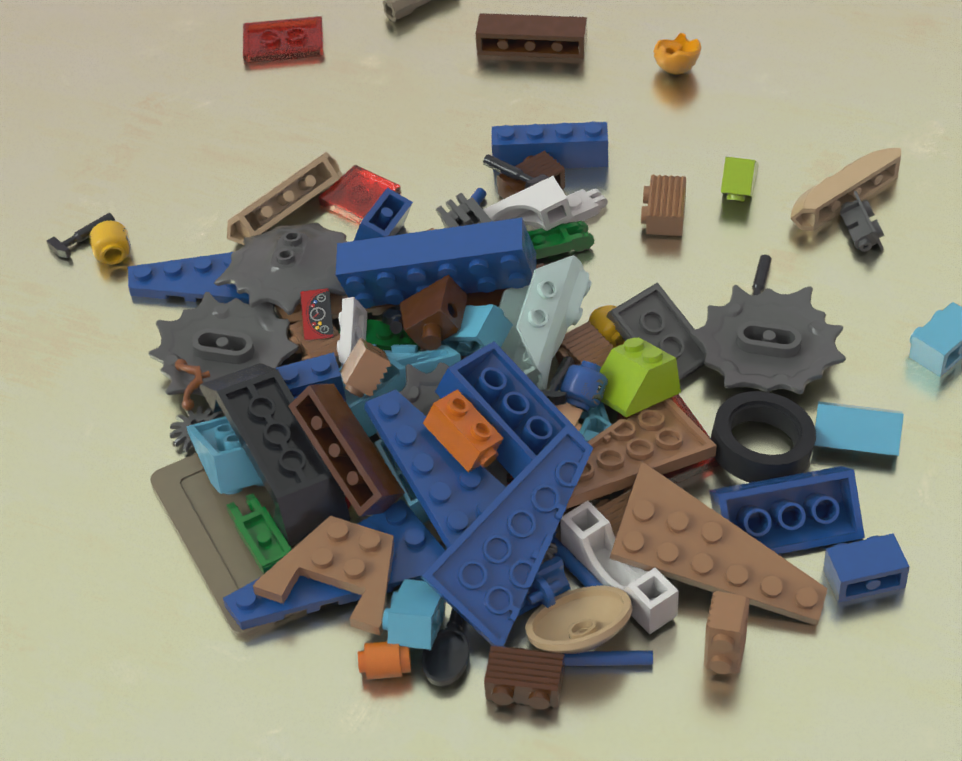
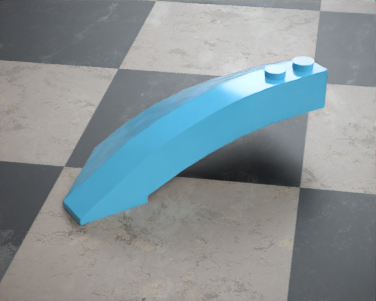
(226, 459)

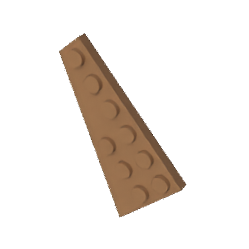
(657, 436)
(703, 549)

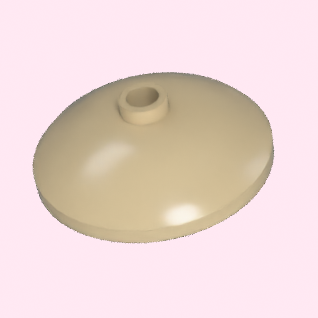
(579, 620)

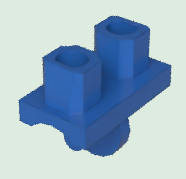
(547, 584)

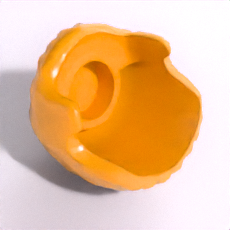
(677, 55)

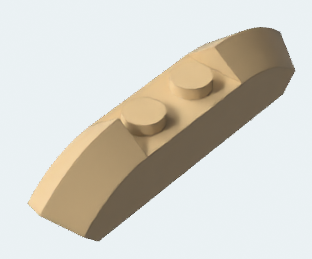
(864, 175)
(283, 198)

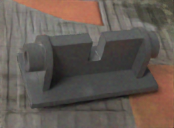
(867, 232)

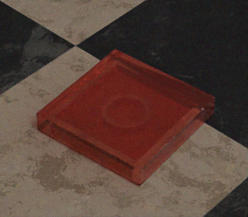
(356, 193)

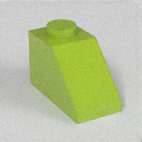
(739, 178)

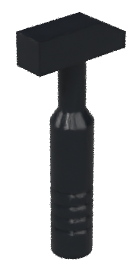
(511, 171)
(80, 235)
(761, 274)
(552, 394)

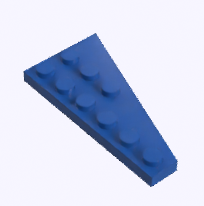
(184, 278)
(500, 553)
(412, 556)

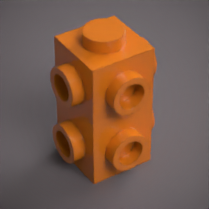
(463, 431)

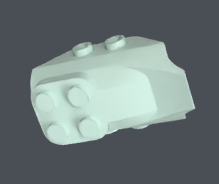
(543, 315)

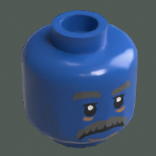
(584, 385)

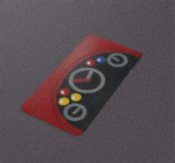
(316, 314)

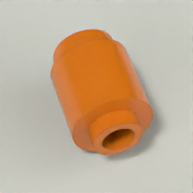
(384, 660)

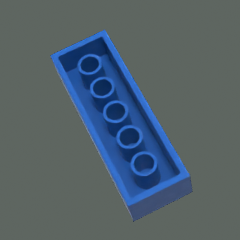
(474, 256)

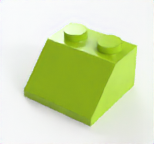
(639, 376)

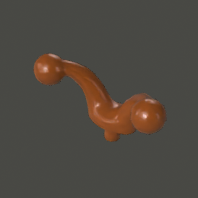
(181, 365)

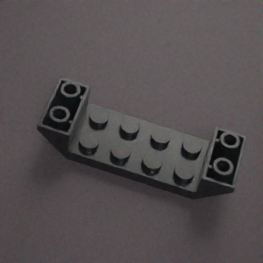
(278, 448)

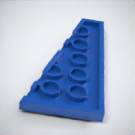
(437, 479)

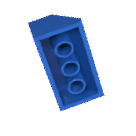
(569, 143)
(508, 403)
(795, 509)

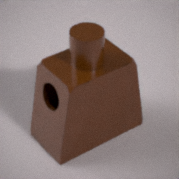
(434, 313)

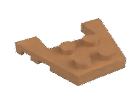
(342, 557)

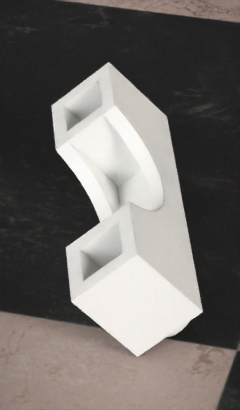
(538, 205)
(591, 540)

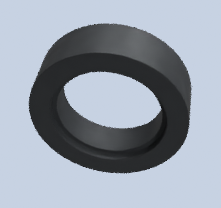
(769, 409)

